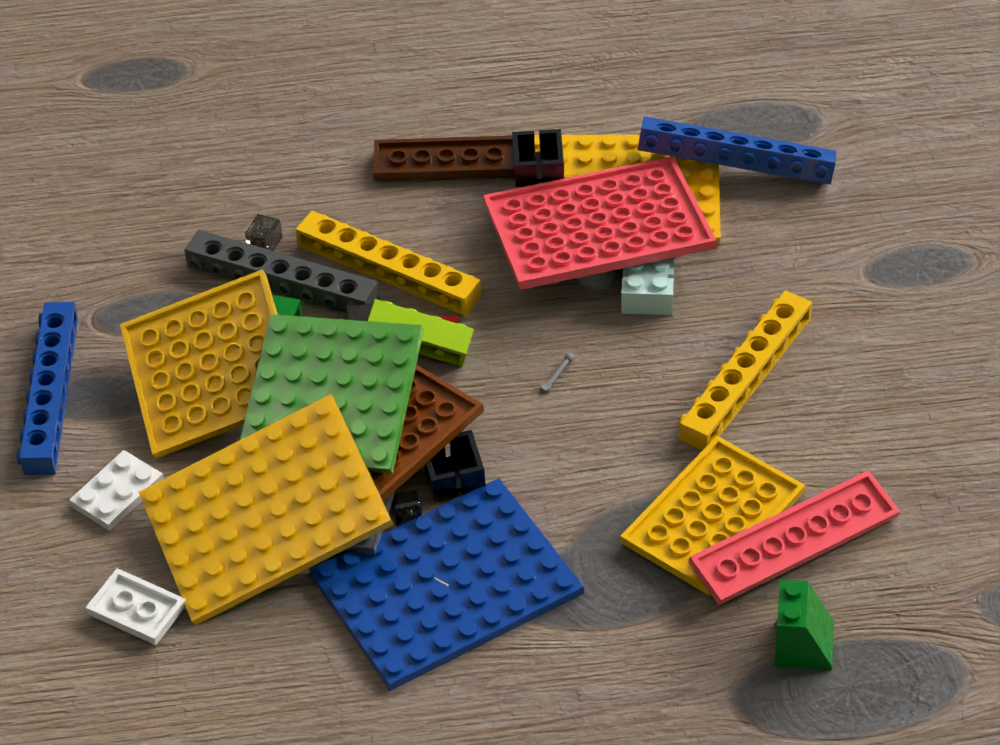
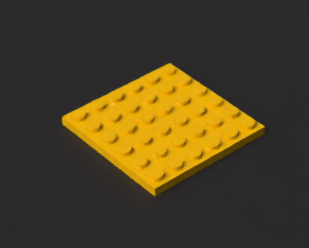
(199, 361)

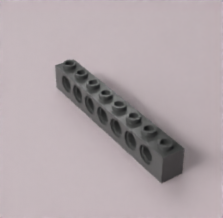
(284, 273)

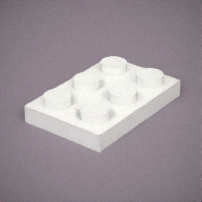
(115, 490)
(136, 606)

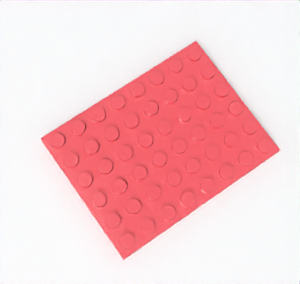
(598, 222)

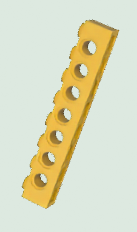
(389, 263)
(745, 370)

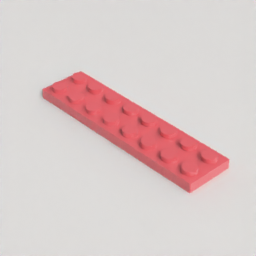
(793, 537)

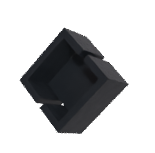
(537, 166)
(459, 471)

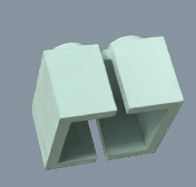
(648, 288)

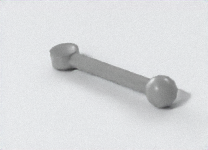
(546, 386)

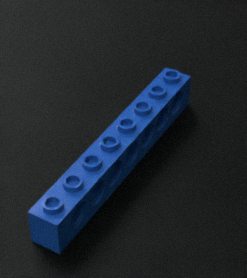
(737, 150)
(48, 389)

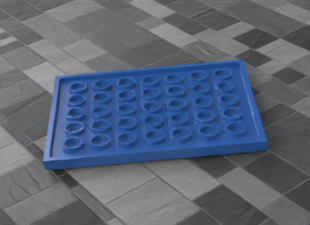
(496, 573)

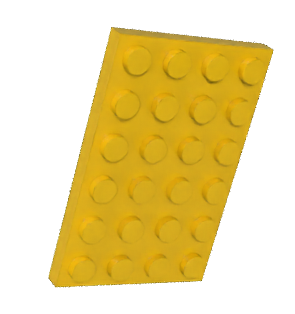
(708, 503)

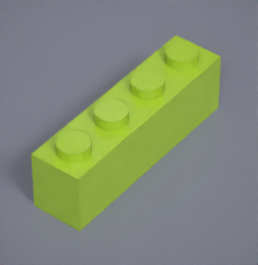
(440, 338)

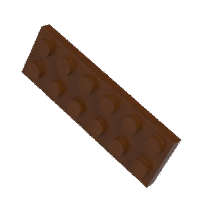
(443, 157)

